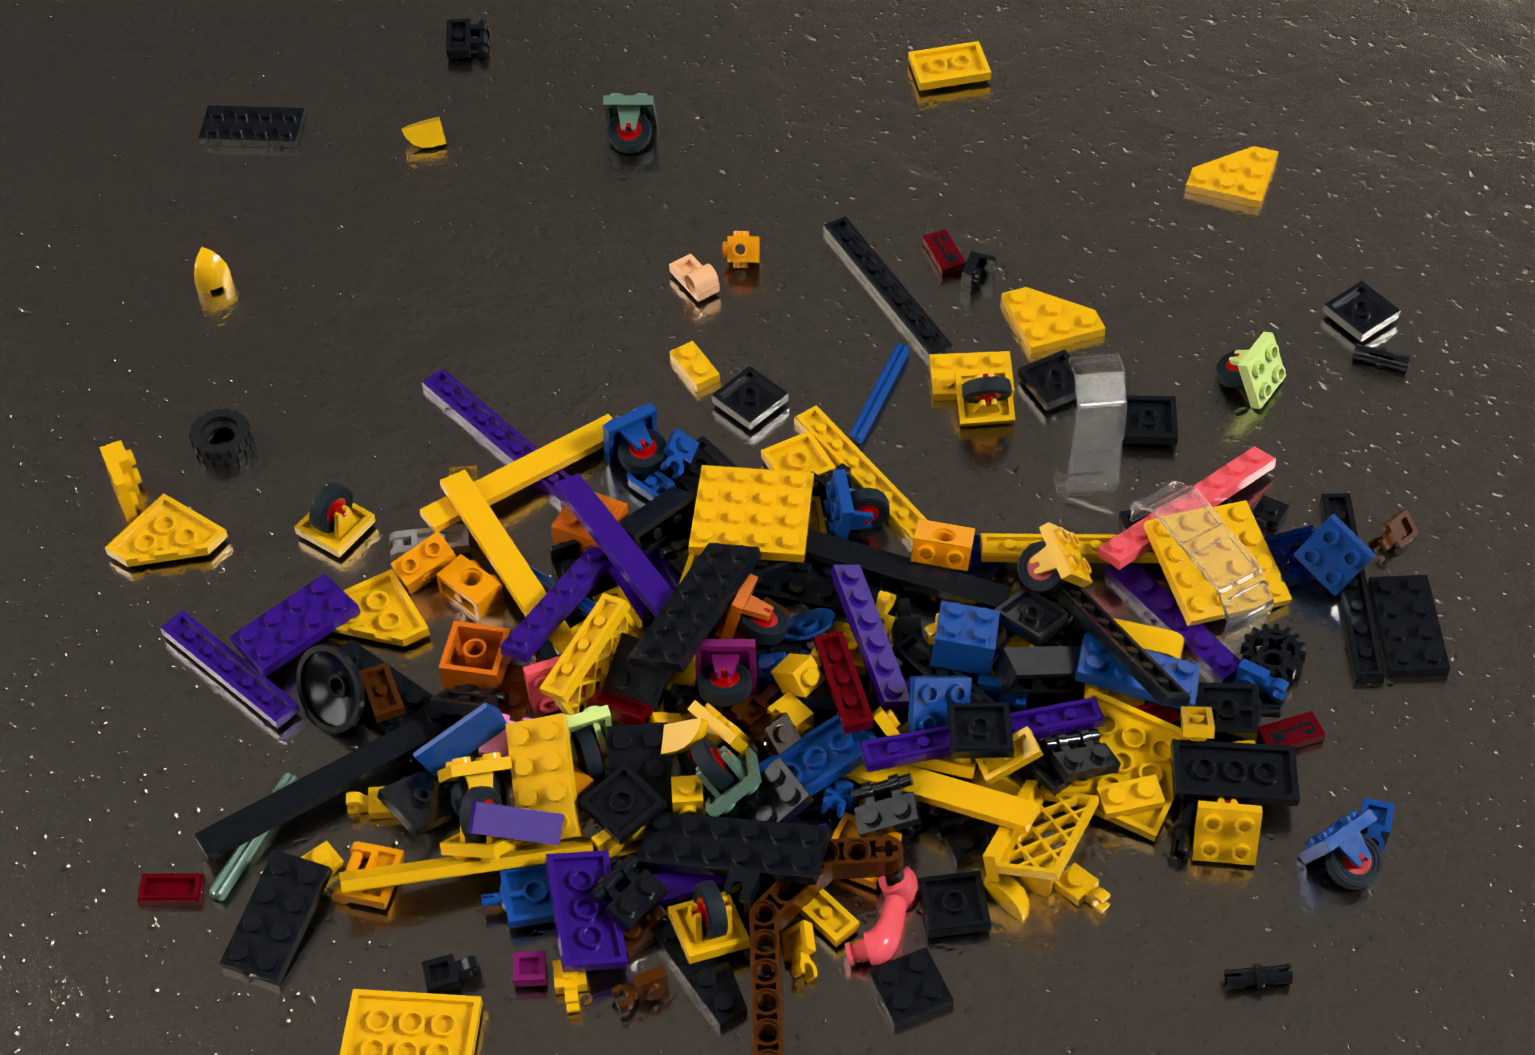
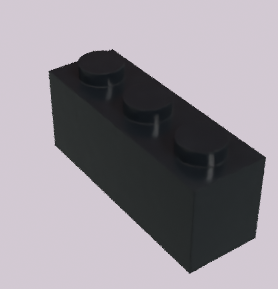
(660, 519)
(1038, 669)

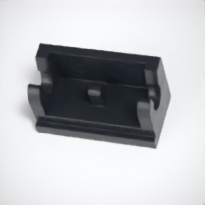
(744, 889)

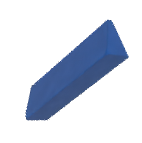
(461, 738)

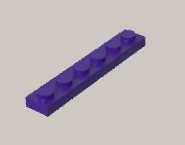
(556, 605)
(1165, 612)
(870, 637)
(230, 669)

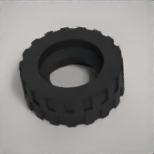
(224, 454)

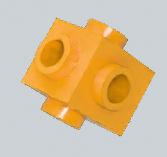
(751, 253)

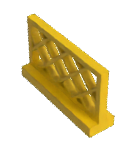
(584, 653)
(1007, 842)

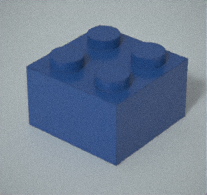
(965, 638)

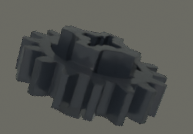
(1274, 650)

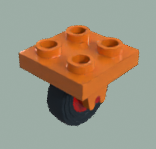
(752, 618)

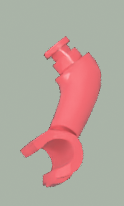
(884, 938)

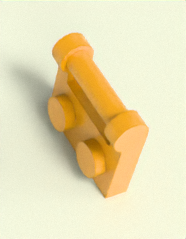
(378, 857)

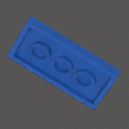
(1102, 670)
(823, 755)

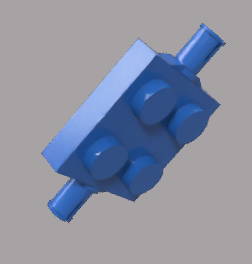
(523, 896)

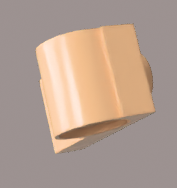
(697, 279)

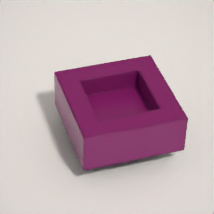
(529, 968)

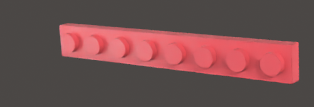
(1215, 488)

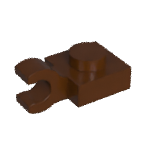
(1397, 532)
(756, 706)
(641, 936)
(645, 986)

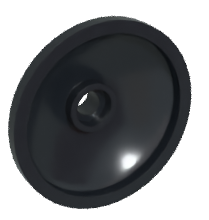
(330, 688)

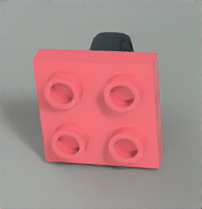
(536, 674)

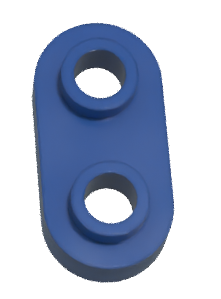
(652, 486)

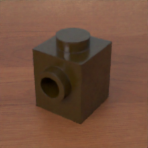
(773, 734)

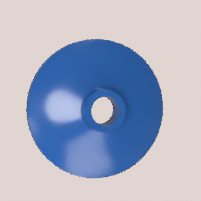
(809, 624)

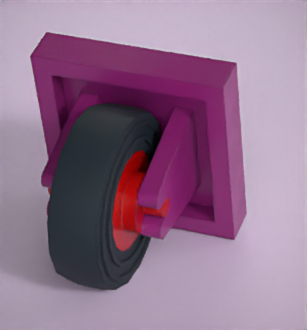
(726, 670)

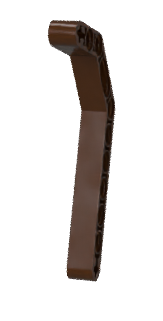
(784, 912)

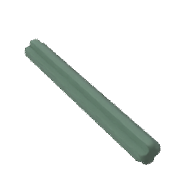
(241, 856)

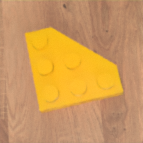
(1235, 177)
(1050, 321)
(165, 534)
(384, 613)

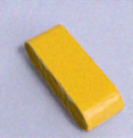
(1154, 638)

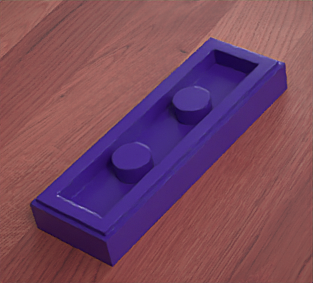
(515, 823)

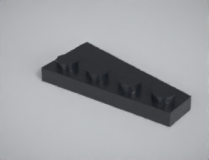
(708, 980)

